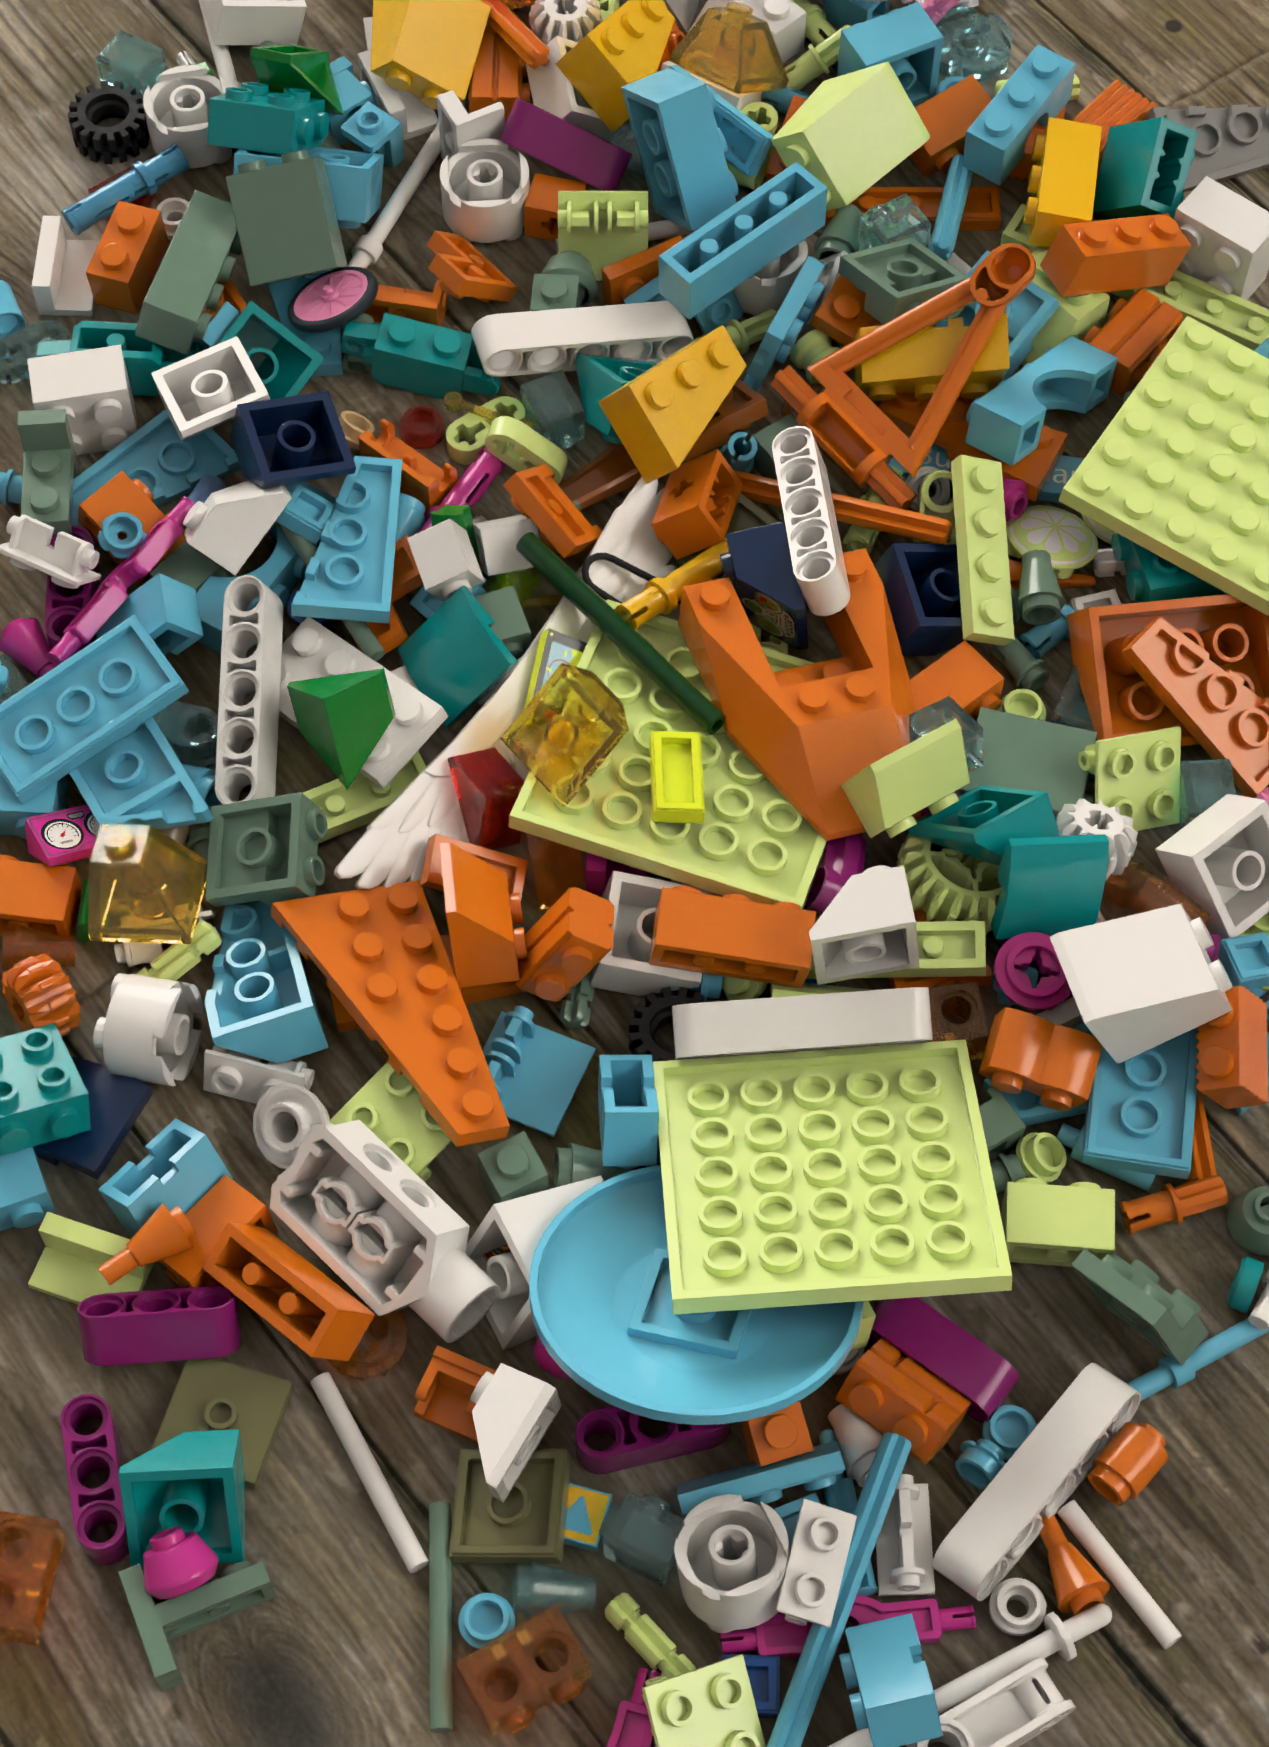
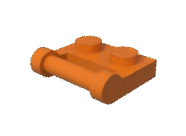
(551, 510)

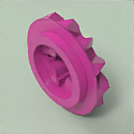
(1016, 957)

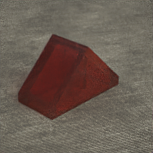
(486, 795)

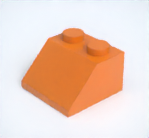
(481, 919)

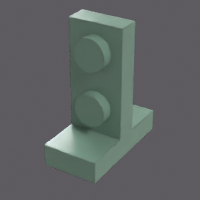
(48, 467)
(236, 1590)

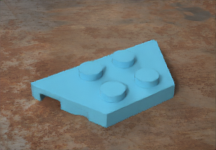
(787, 322)
(140, 783)

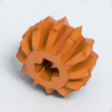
(41, 995)

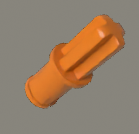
(1173, 1203)

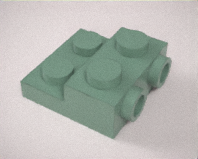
(898, 277)
(265, 850)
(1136, 1300)

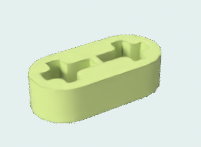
(476, 428)
(524, 447)

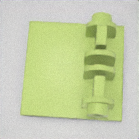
(603, 225)
(1138, 775)
(396, 1116)
(704, 1707)

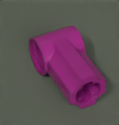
(839, 862)

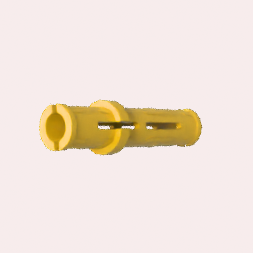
(664, 593)

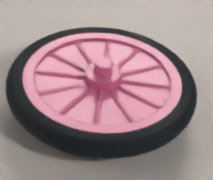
(332, 299)

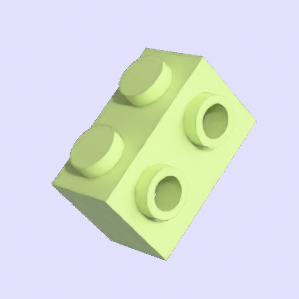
(1057, 1221)

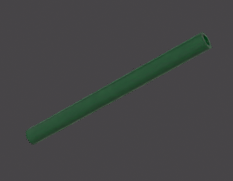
(621, 633)

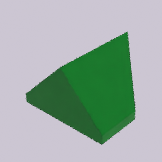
(297, 68)
(343, 717)

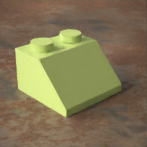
(1072, 318)
(910, 780)

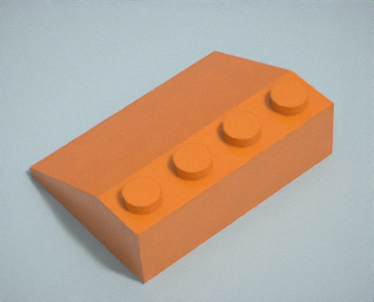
(1116, 693)

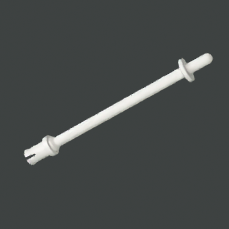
(1057, 1638)

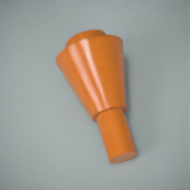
(159, 1238)
(1073, 1577)

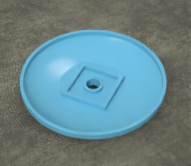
(611, 1325)

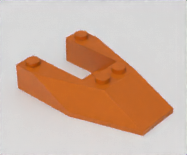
(812, 721)

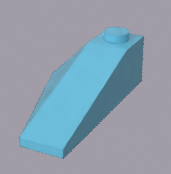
(262, 989)

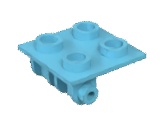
(534, 1070)

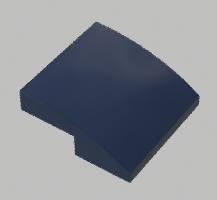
(113, 1108)

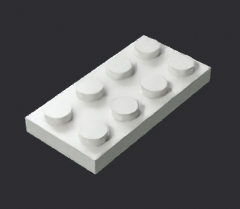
(319, 653)

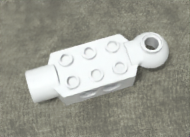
(369, 1215)

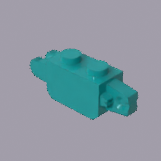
(140, 355)
(419, 356)

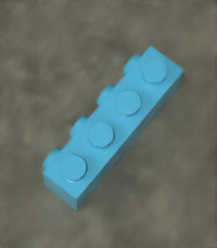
(742, 240)

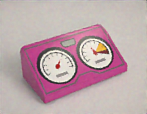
(62, 835)

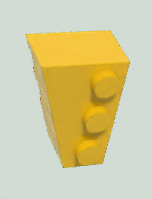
(616, 54)
(1062, 179)
(923, 358)
(673, 402)

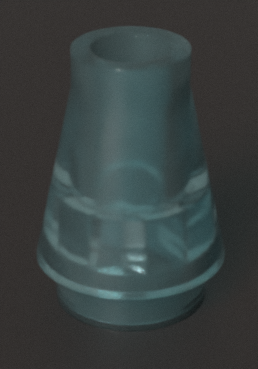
(543, 1586)

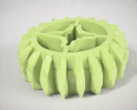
(949, 882)

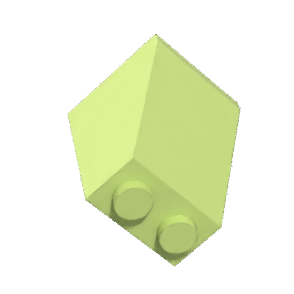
(852, 132)

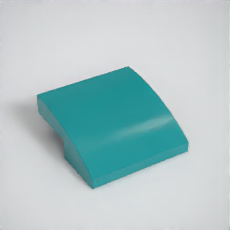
(456, 655)
(1050, 884)

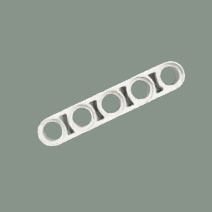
(552, 338)
(810, 521)
(237, 679)
(802, 1023)
(1035, 1481)

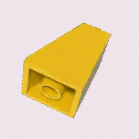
(427, 45)

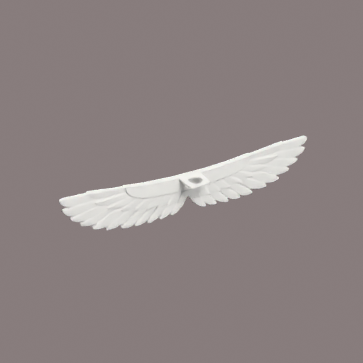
(429, 805)

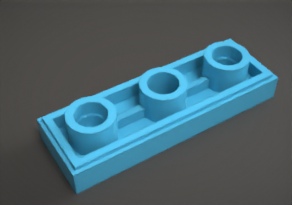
(765, 1483)

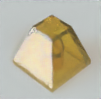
(732, 50)
(567, 730)
(143, 886)

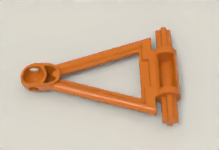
(849, 422)

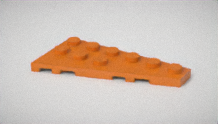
(401, 990)

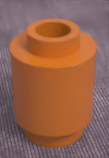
(1128, 1462)

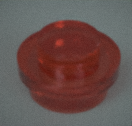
(421, 427)

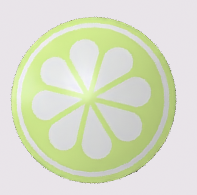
(1054, 531)

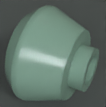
(574, 264)
(1250, 1220)

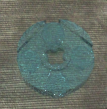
(988, 33)

